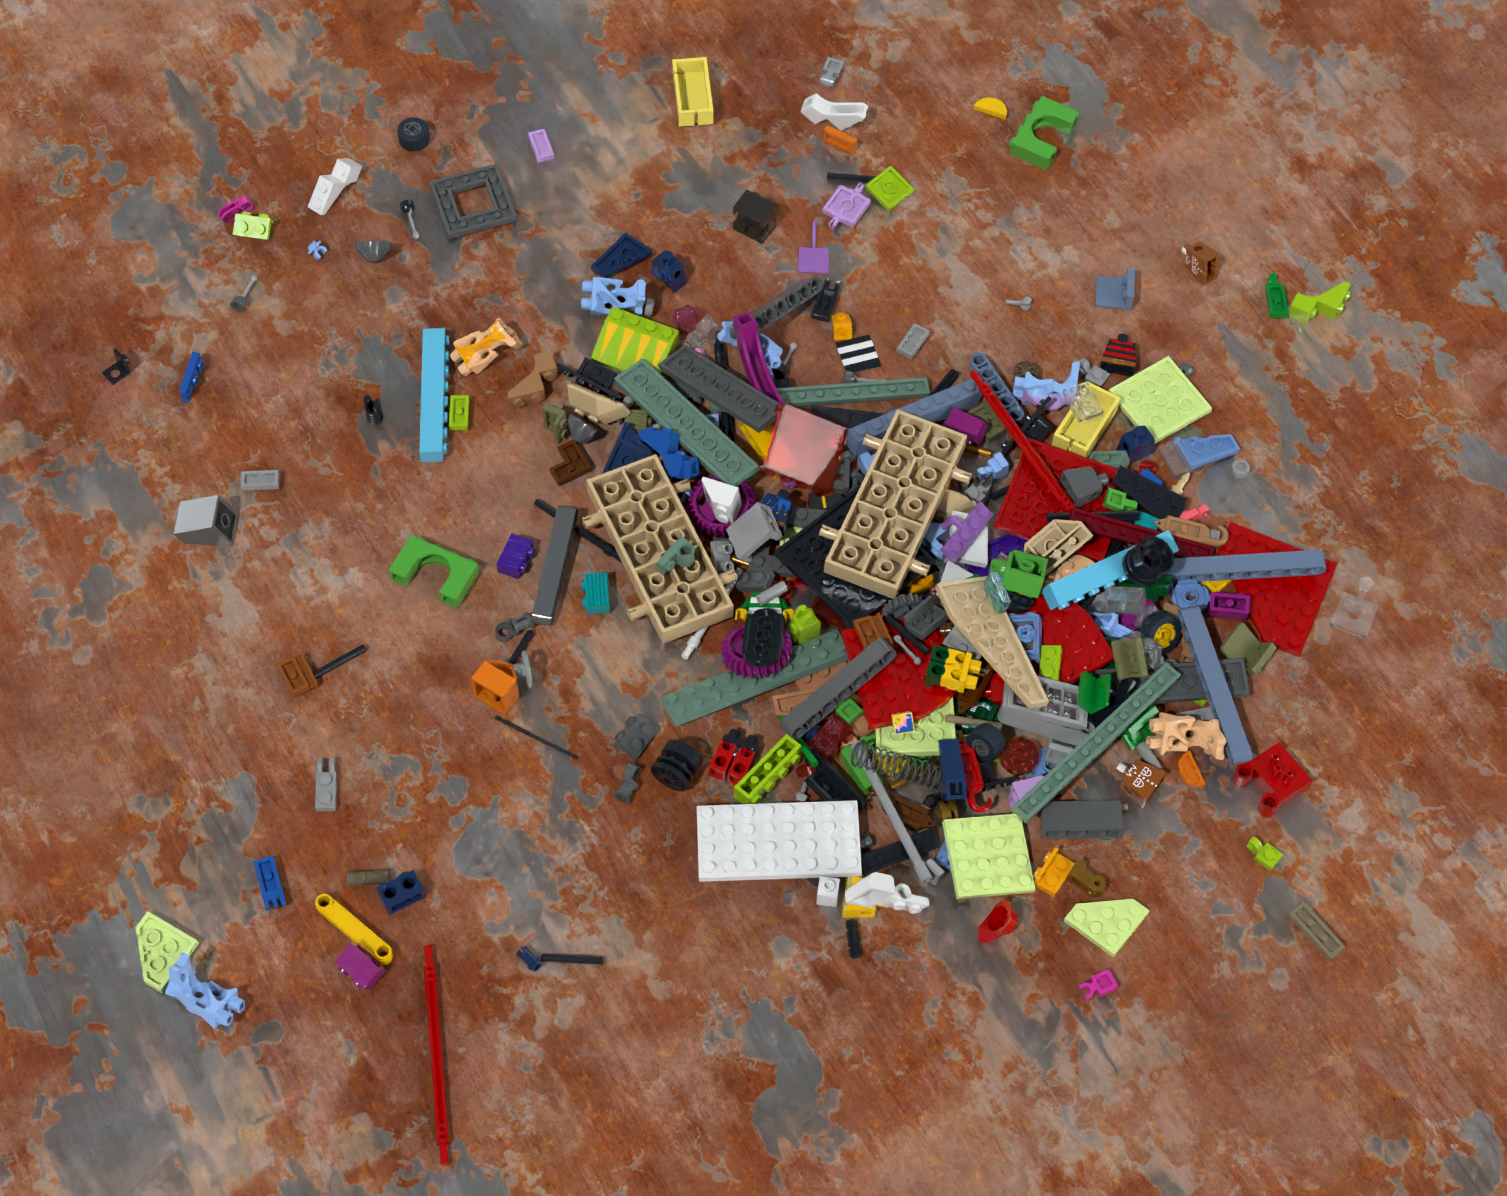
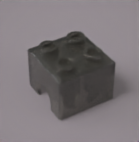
(755, 216)

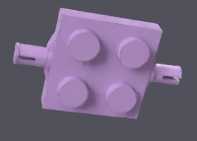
(846, 206)

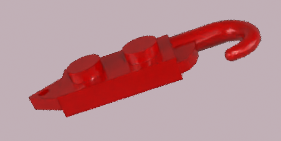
(973, 777)

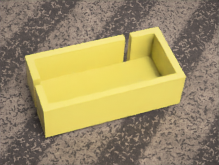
(692, 91)
(1083, 436)

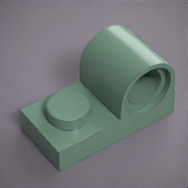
(1111, 458)
(674, 555)

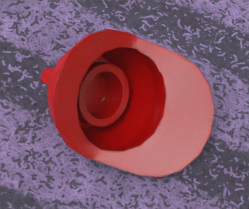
(998, 923)

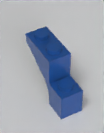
(666, 444)

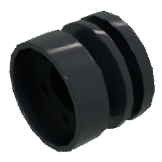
(1148, 561)
(676, 765)

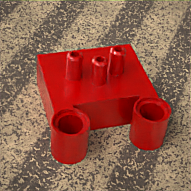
(1277, 777)

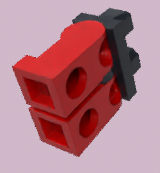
(733, 757)

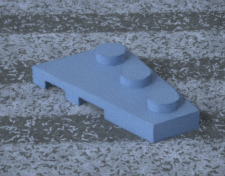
(1207, 450)

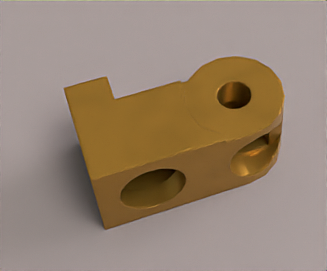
(1086, 880)

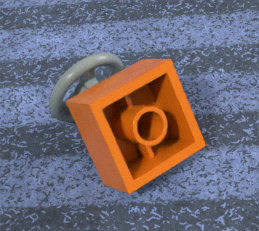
(497, 682)

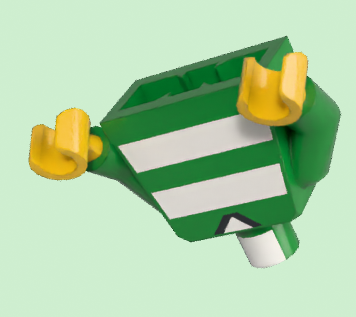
(751, 605)

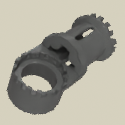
(513, 626)
(628, 783)

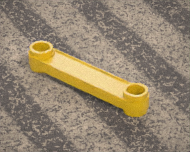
(353, 928)

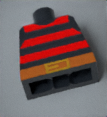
(1119, 356)

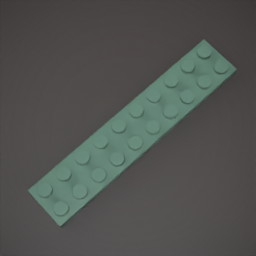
(696, 431)
(730, 689)

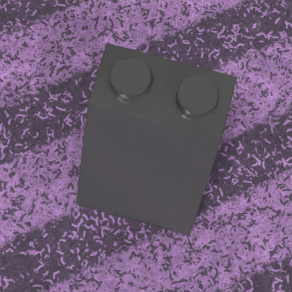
(206, 522)

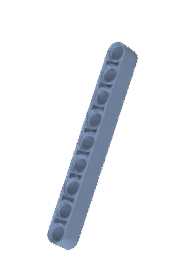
(1249, 566)
(1214, 684)

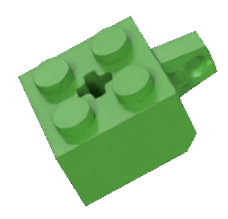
(1021, 572)

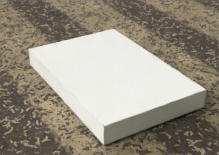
(977, 551)

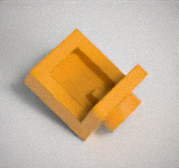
(842, 326)

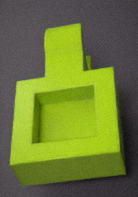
(1266, 854)

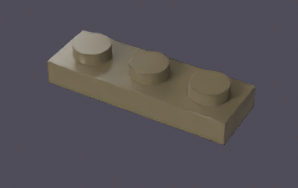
(1316, 931)

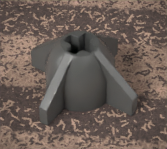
(373, 250)
(583, 431)

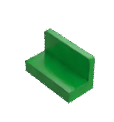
(1093, 692)

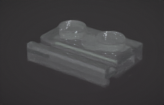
(1083, 402)

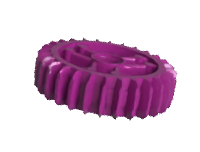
(703, 515)
(732, 655)

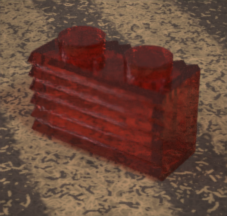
(831, 737)

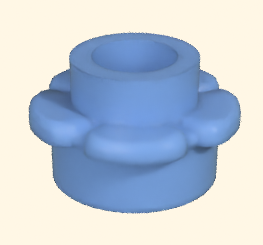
(1030, 633)

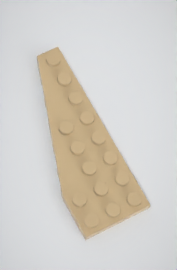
(992, 636)

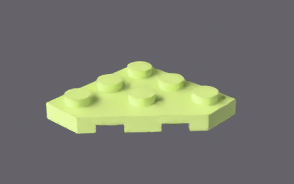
(1107, 922)
(160, 948)

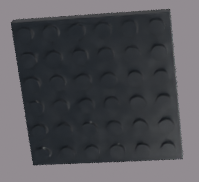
(806, 558)

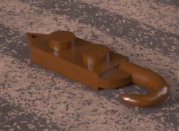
(970, 696)
(908, 812)

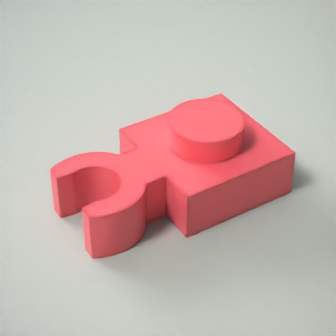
(1195, 514)

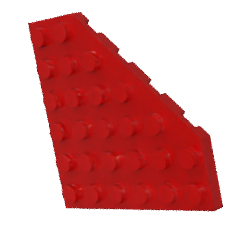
(1278, 606)

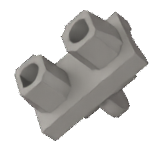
(721, 556)

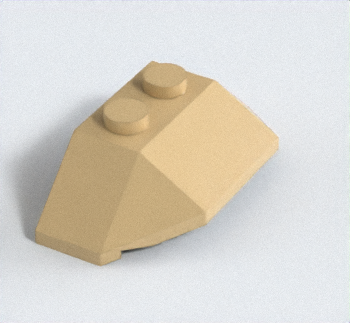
(594, 405)
(953, 501)
(1058, 542)

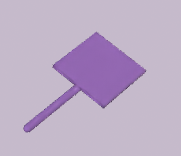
(813, 259)

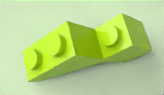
(1326, 304)

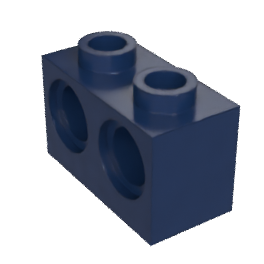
(403, 897)

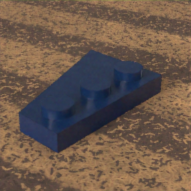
(621, 255)

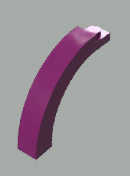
(752, 356)

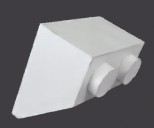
(723, 499)

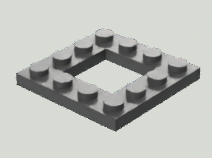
(487, 176)
(763, 561)

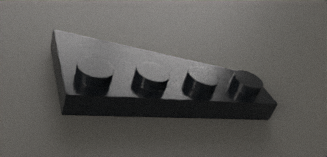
(1149, 495)

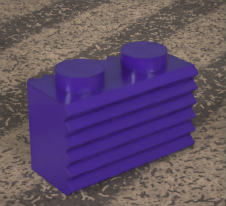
(515, 556)

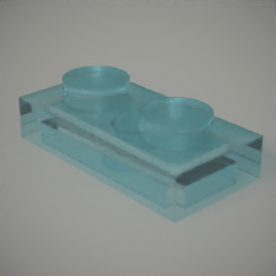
(997, 592)

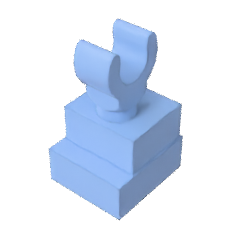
(996, 466)

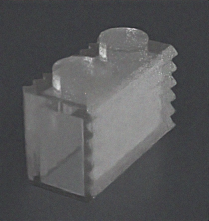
(1124, 600)

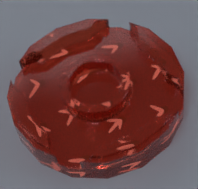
(1019, 756)

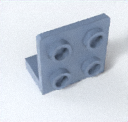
(1116, 291)

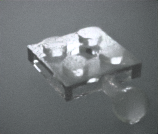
(1365, 609)

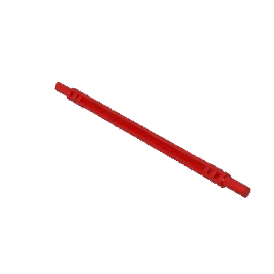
(1023, 442)
(436, 1056)

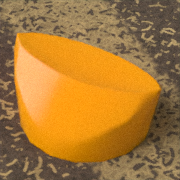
(921, 585)

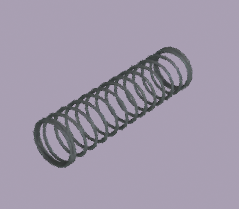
(864, 747)

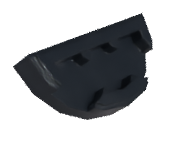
(1019, 602)

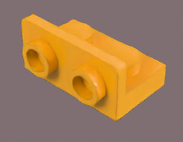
(1053, 873)

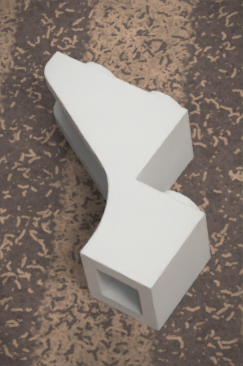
(839, 114)
(330, 186)

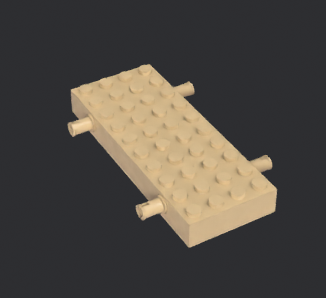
(895, 504)
(643, 523)

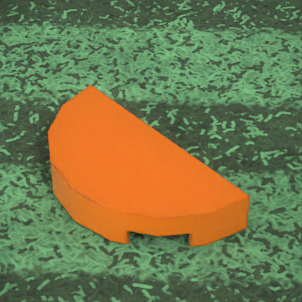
(1189, 771)

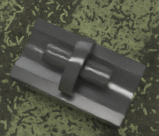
(854, 478)

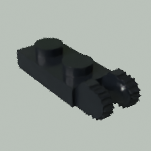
(825, 301)

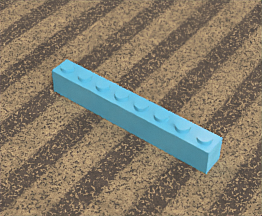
(433, 395)
(1092, 578)

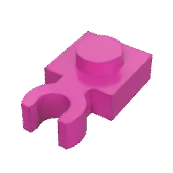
(1100, 983)

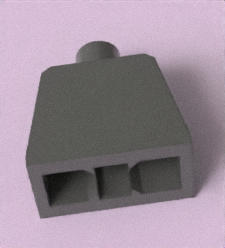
(1083, 484)

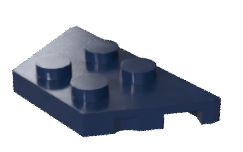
(627, 449)

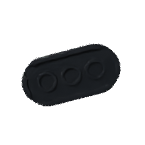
(763, 638)

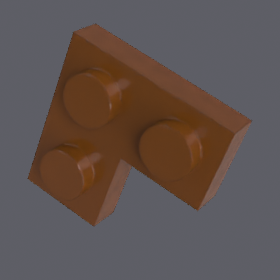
(573, 466)

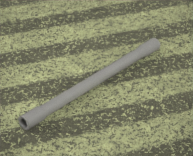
(919, 865)

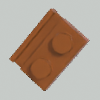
(870, 629)
(296, 674)

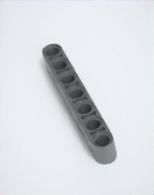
(784, 302)
(554, 565)
(838, 688)

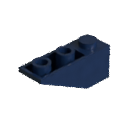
(951, 770)

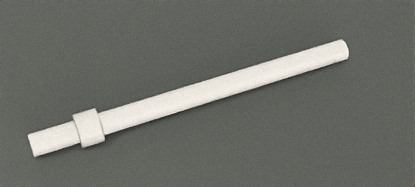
(694, 641)

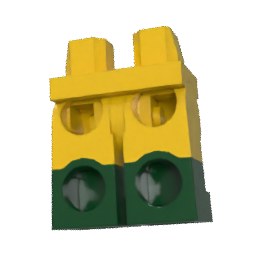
(951, 669)

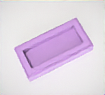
(541, 145)

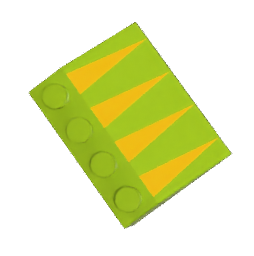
(630, 338)

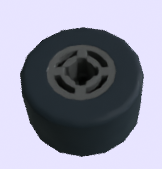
(413, 134)
(986, 741)

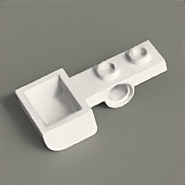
(880, 890)

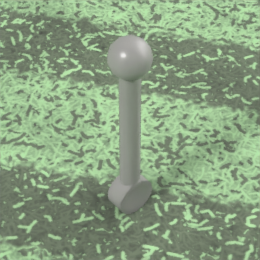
(897, 639)

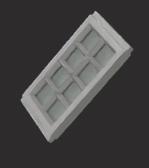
(1060, 710)

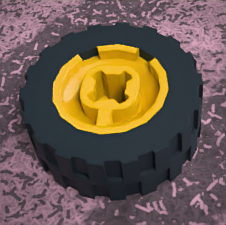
(1163, 629)

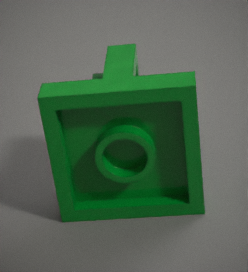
(1139, 729)

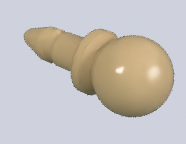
(1181, 483)

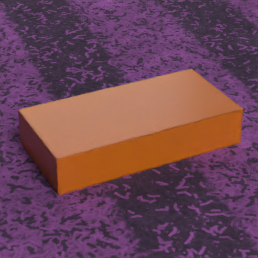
(840, 139)

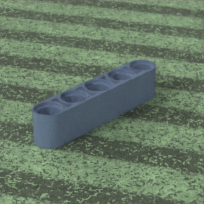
(984, 368)

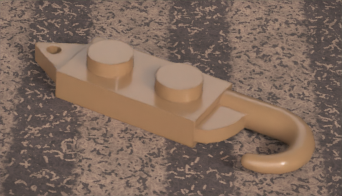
(1191, 530)

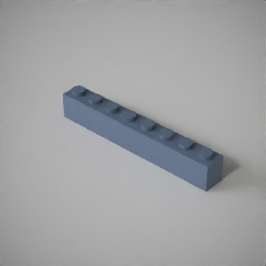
(932, 408)

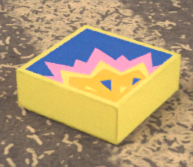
(902, 723)

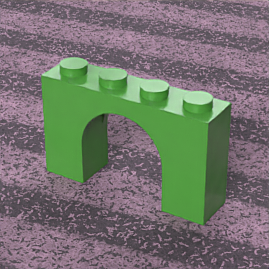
(1044, 113)
(419, 552)
(859, 775)

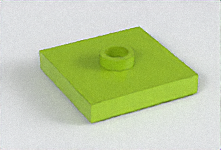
(889, 188)

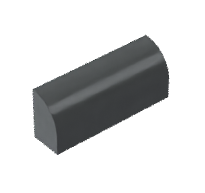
(1081, 820)

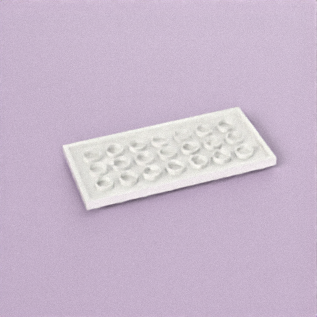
(778, 841)

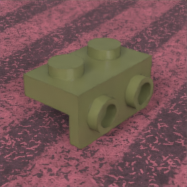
(986, 414)
(556, 421)
(1129, 657)

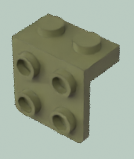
(1243, 644)

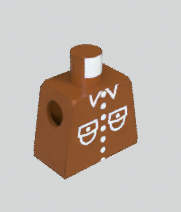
(1201, 261)
(1140, 781)

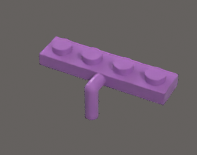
(965, 531)

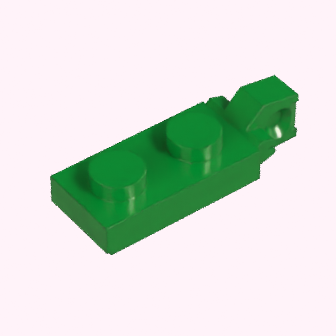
(1276, 298)

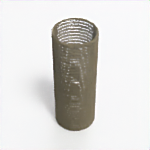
(367, 876)

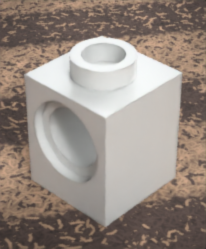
(828, 891)

